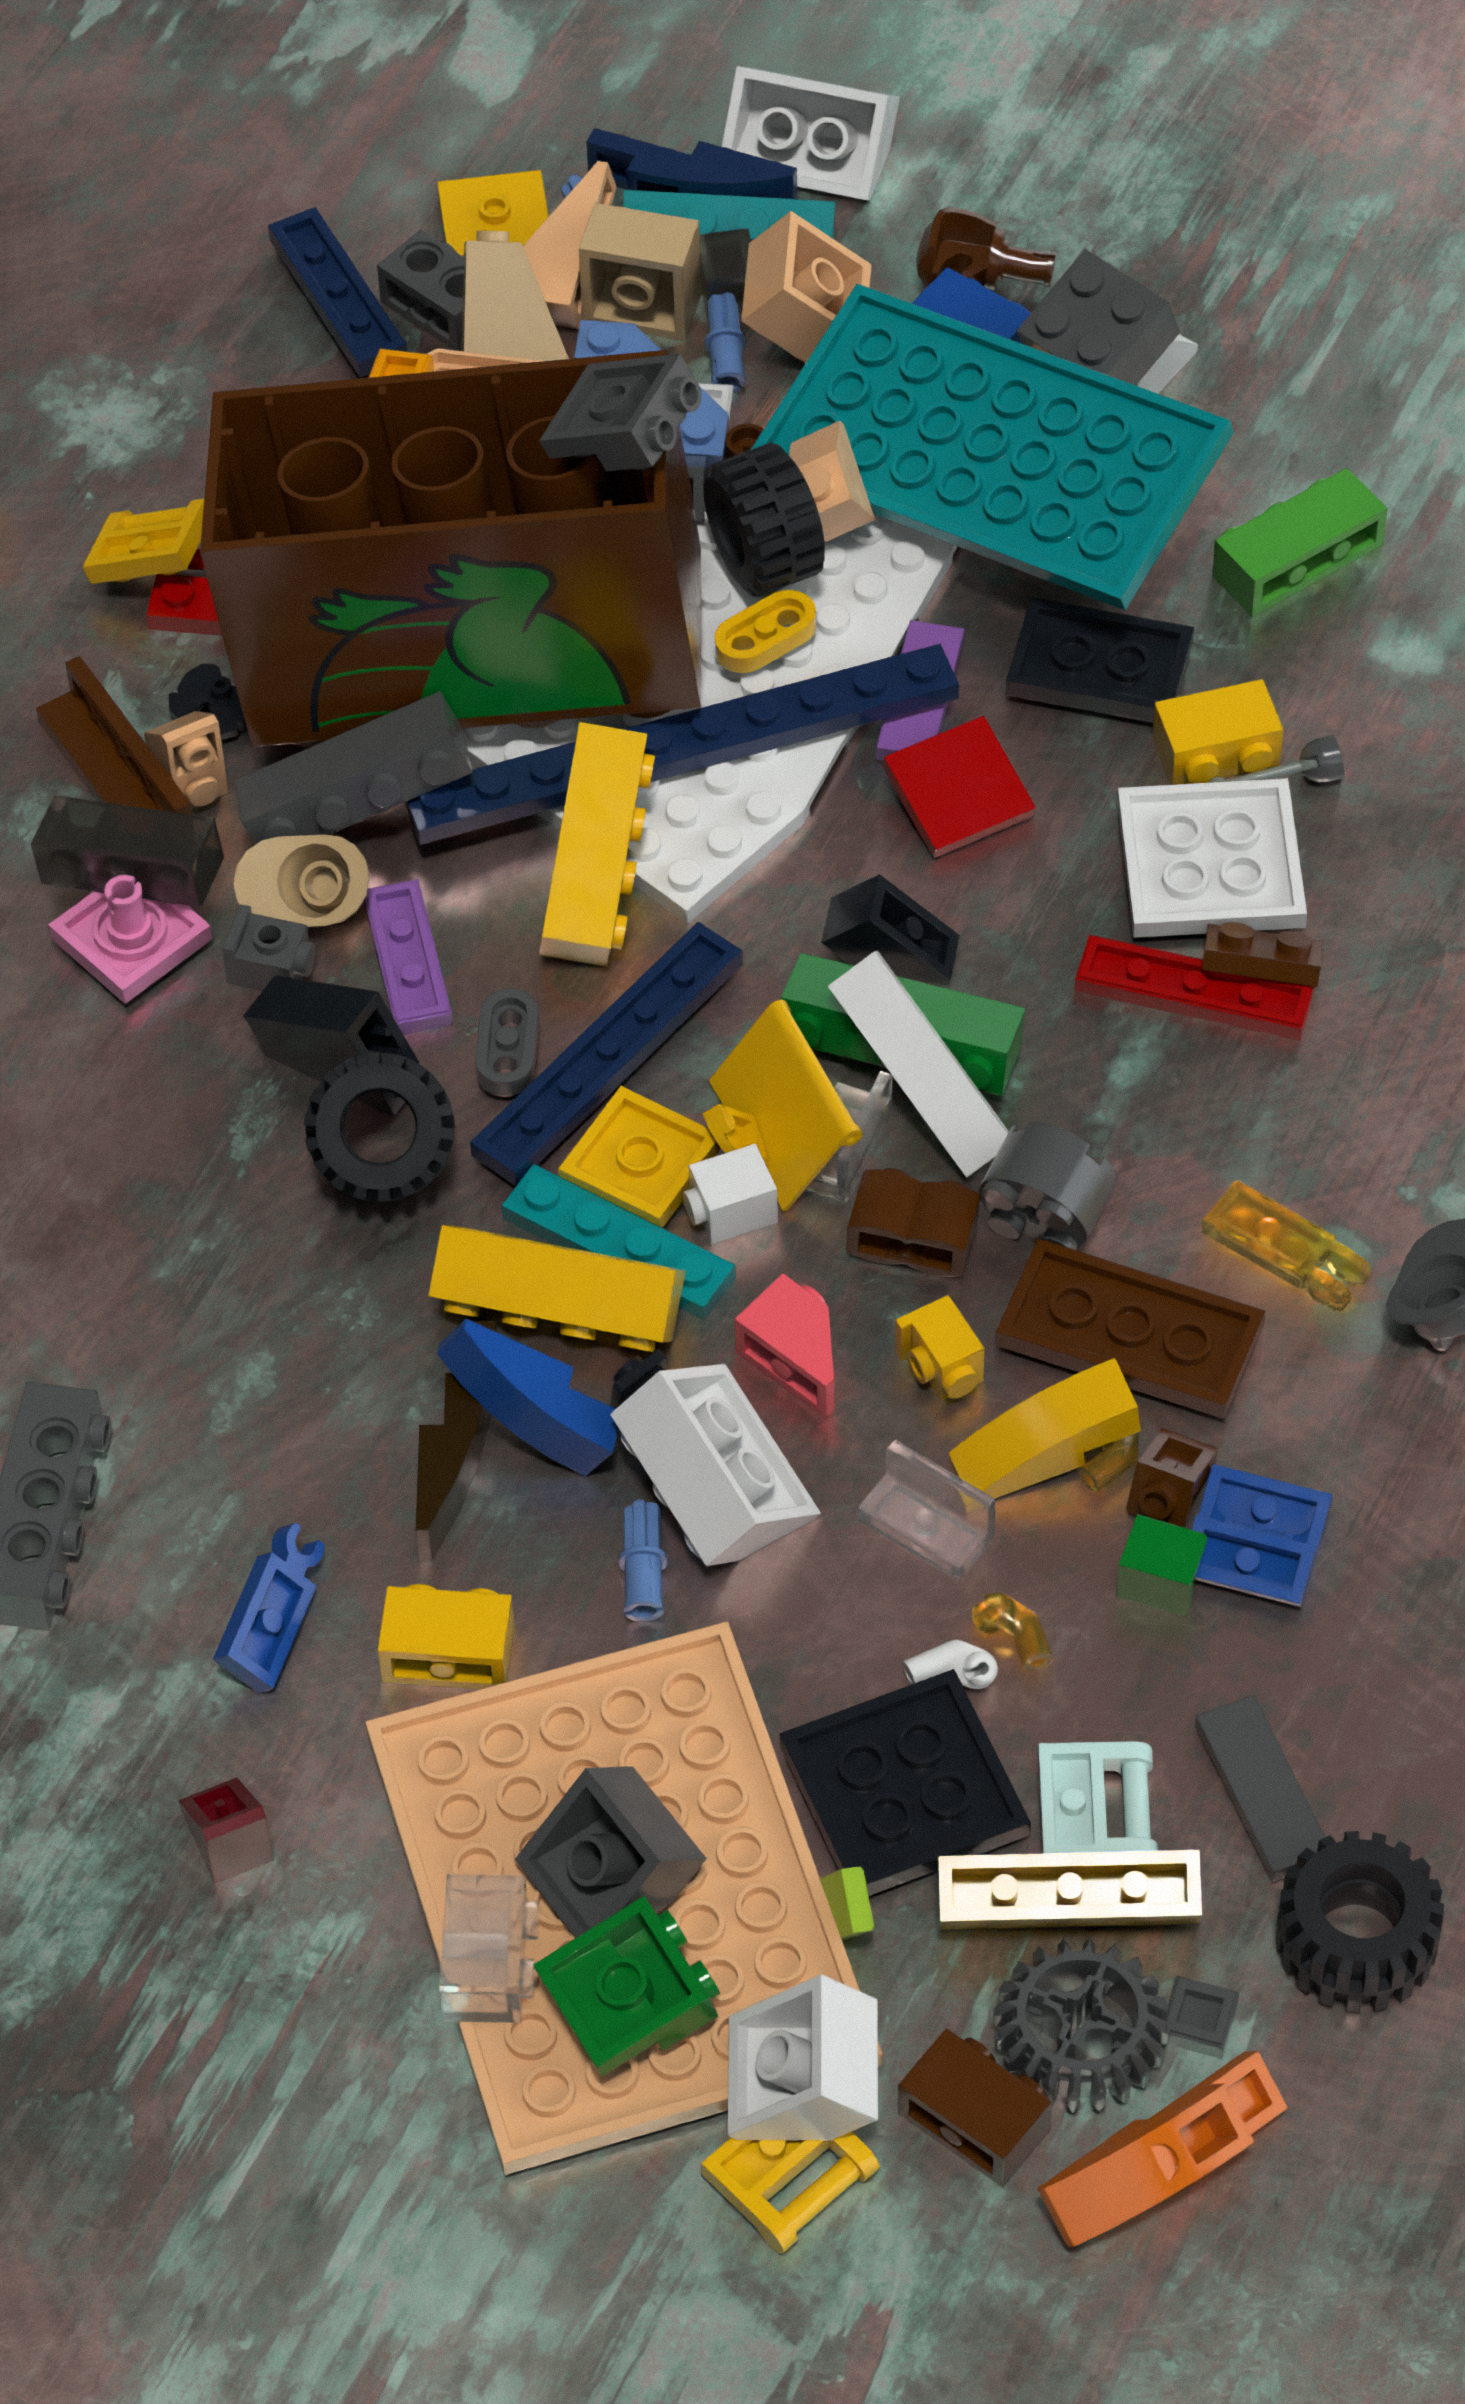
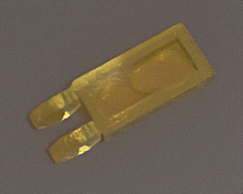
(1285, 1245)

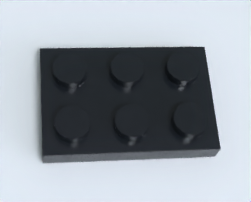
(1098, 659)

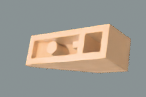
(555, 245)

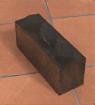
(93, 841)

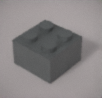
(1101, 321)

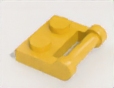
(145, 544)
(757, 2169)

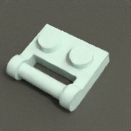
(1075, 1796)

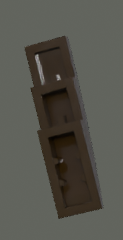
(448, 1463)

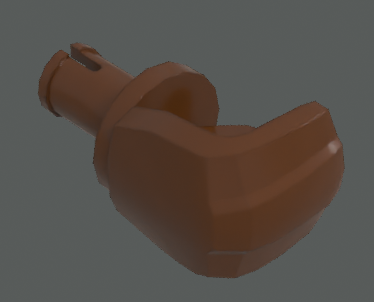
(977, 251)

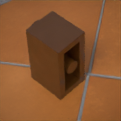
(975, 2106)

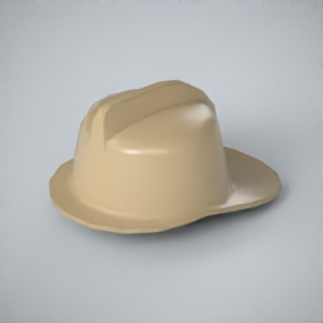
(303, 879)

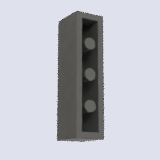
(356, 773)

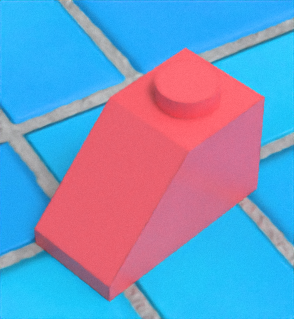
(790, 1341)

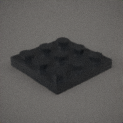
(905, 1782)

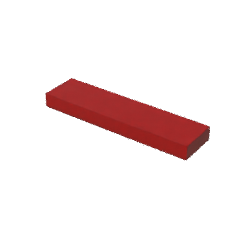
(1181, 987)

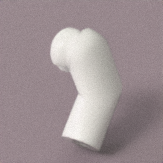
(972, 1664)

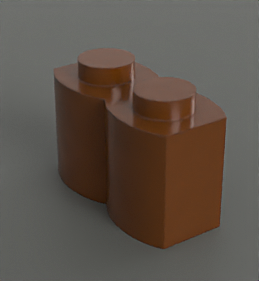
(913, 1222)

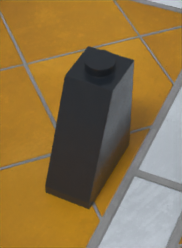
(321, 1025)

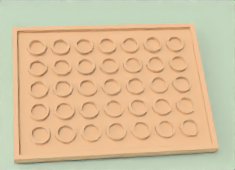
(486, 1771)

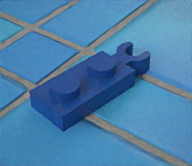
(269, 1611)

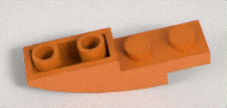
(1163, 2153)

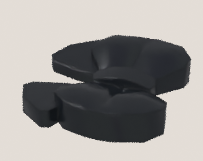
(208, 688)

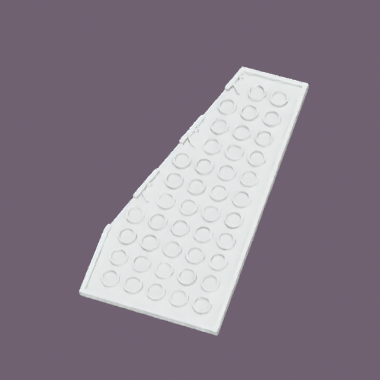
(727, 817)

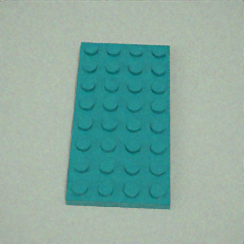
(1003, 444)

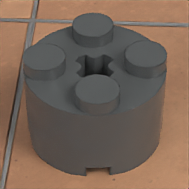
(1046, 1186)

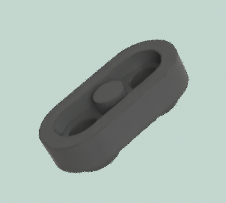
(507, 1046)

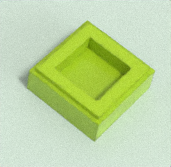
(849, 1902)

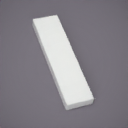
(920, 1063)

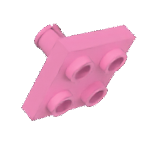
(128, 938)

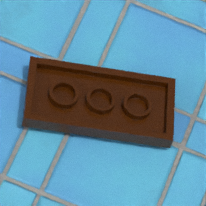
(1160, 1332)

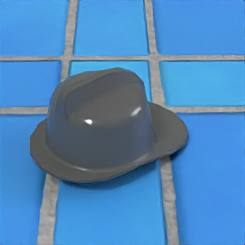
(1432, 1286)

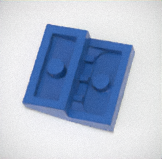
(1260, 1534)

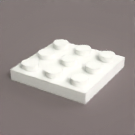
(1211, 857)

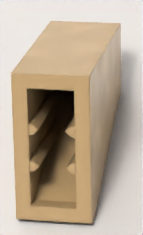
(504, 302)

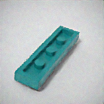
(732, 212)
(587, 1222)

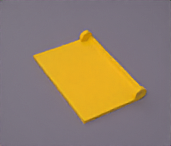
(791, 1098)

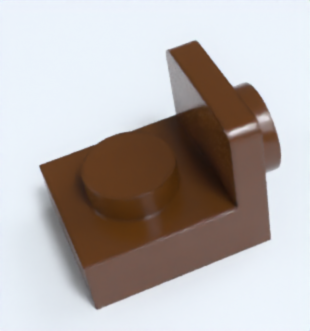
(1170, 1477)

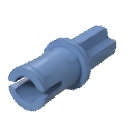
(725, 341)
(643, 1561)

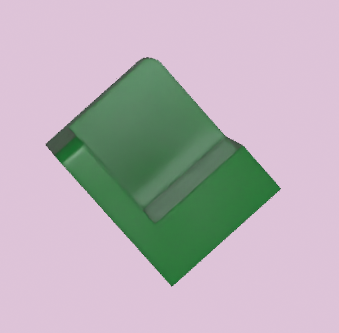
(1160, 1565)

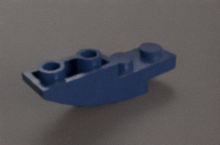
(707, 171)

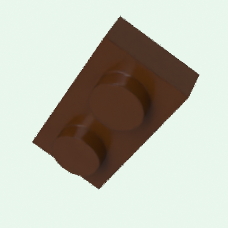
(1262, 955)

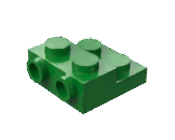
(629, 1985)

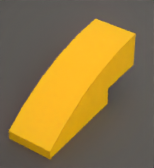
(1048, 1432)

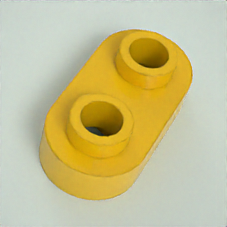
(758, 632)

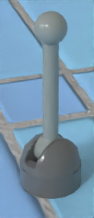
(1318, 761)

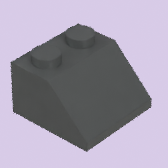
(608, 1849)

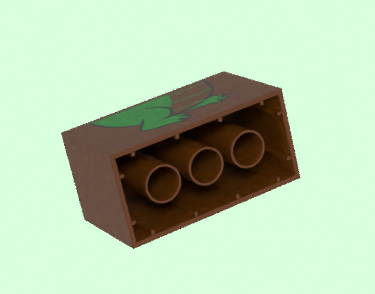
(430, 545)

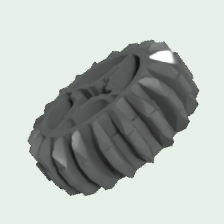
(1040, 1998)

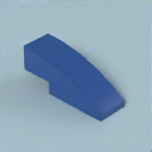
(531, 1396)

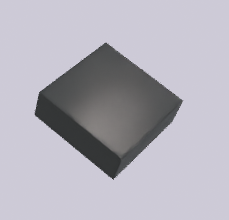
(1201, 2016)

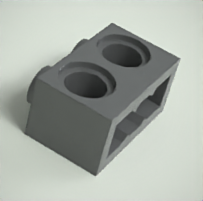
(425, 286)

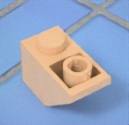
(192, 756)

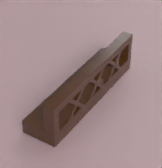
(106, 746)

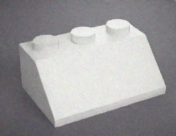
(821, 128)
(713, 1462)

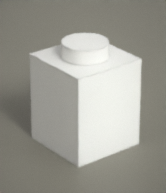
(731, 1194)

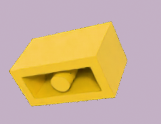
(1218, 733)
(445, 1637)

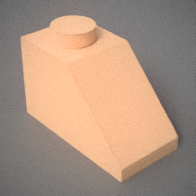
(833, 479)

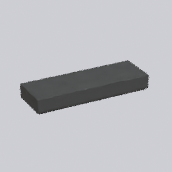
(1260, 1783)

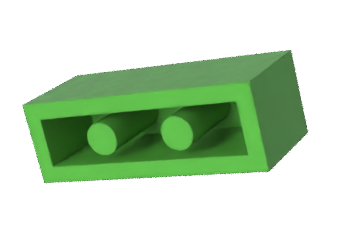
(1299, 541)

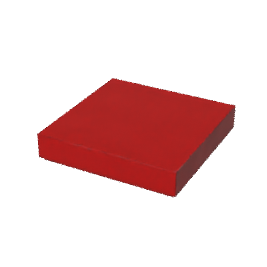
(958, 786)

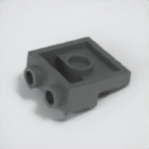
(624, 412)

